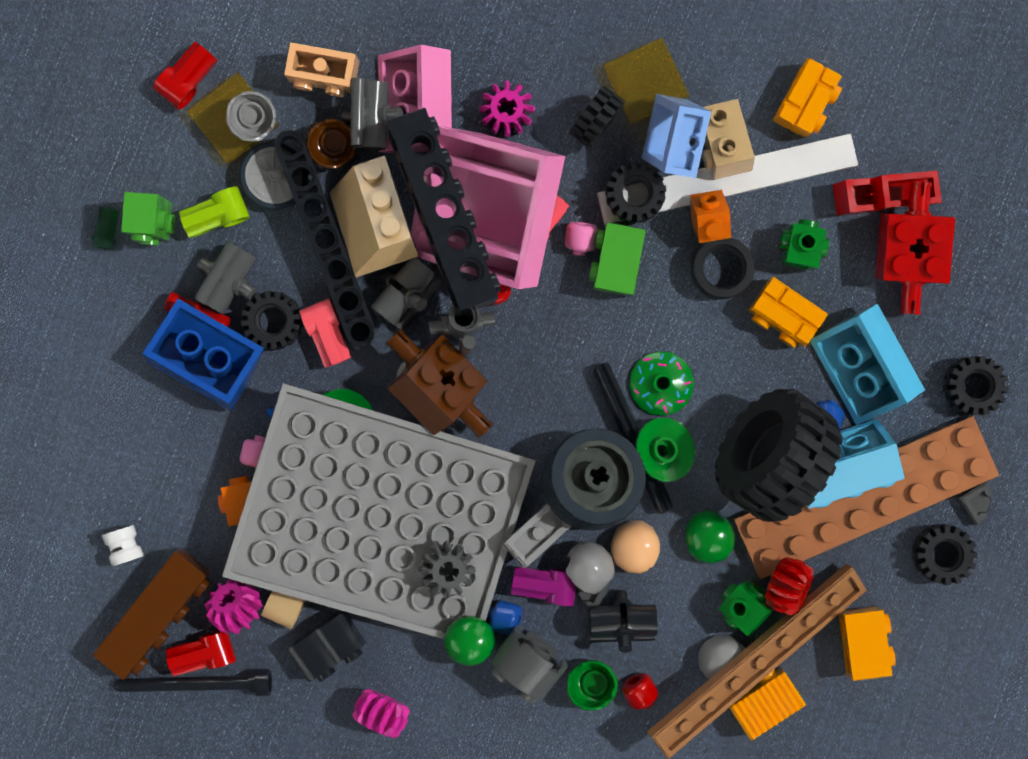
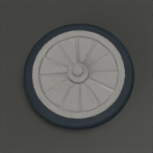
(264, 178)

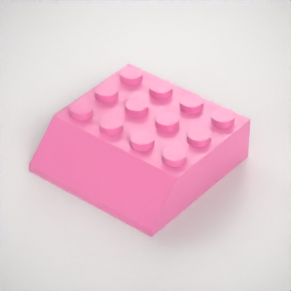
(511, 199)

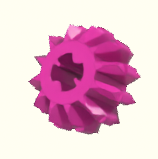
(510, 98)
(233, 606)
(381, 713)

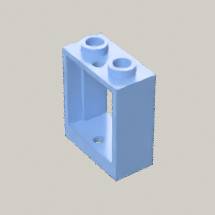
(669, 132)

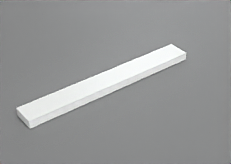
(768, 171)

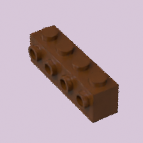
(152, 614)

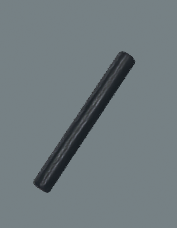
(629, 430)

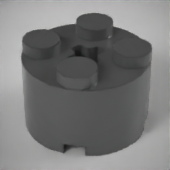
(528, 664)

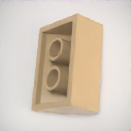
(372, 218)

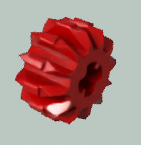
(789, 586)

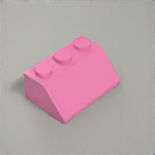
(418, 80)

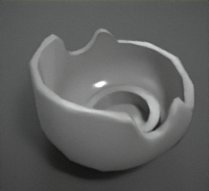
(250, 116)
(590, 566)
(717, 653)

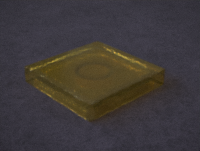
(641, 76)
(211, 118)

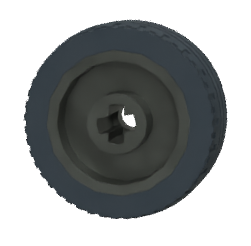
(617, 474)

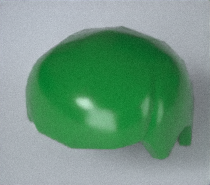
(709, 537)
(469, 640)
(592, 685)

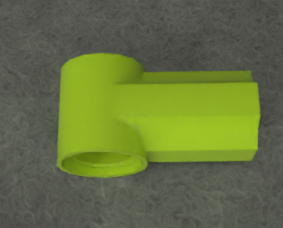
(222, 210)

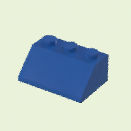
(203, 354)

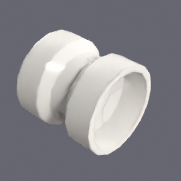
(122, 545)

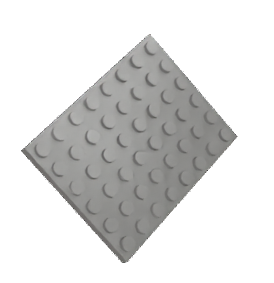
(356, 500)

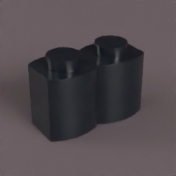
(327, 646)

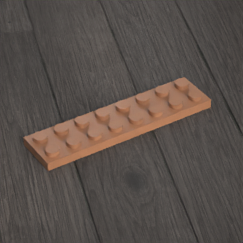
(933, 471)

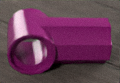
(543, 584)

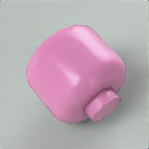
(581, 237)
(251, 451)

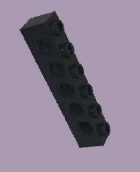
(420, 128)

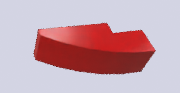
(881, 192)

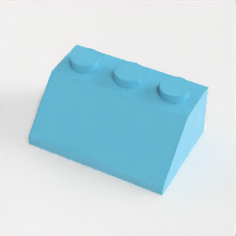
(867, 365)
(866, 462)

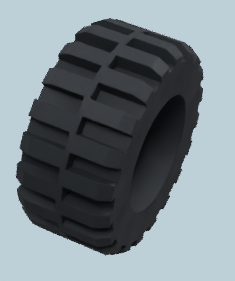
(778, 455)

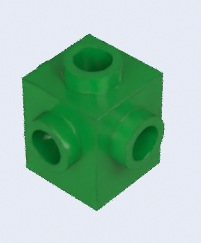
(795, 253)
(745, 607)

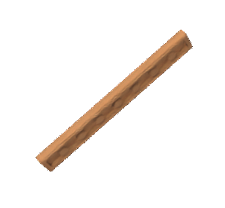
(756, 661)

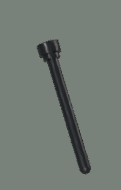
(257, 683)

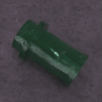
(106, 228)

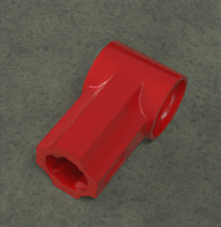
(180, 82)
(209, 651)

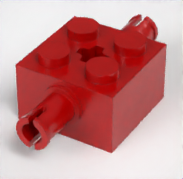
(915, 227)

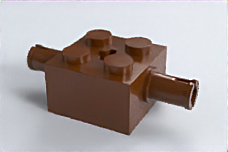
(438, 384)

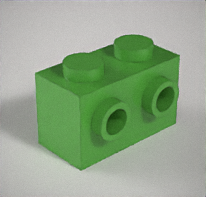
(147, 218)
(618, 259)

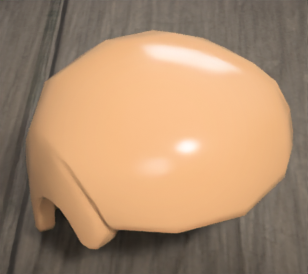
(635, 547)

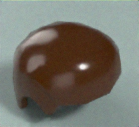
(330, 143)

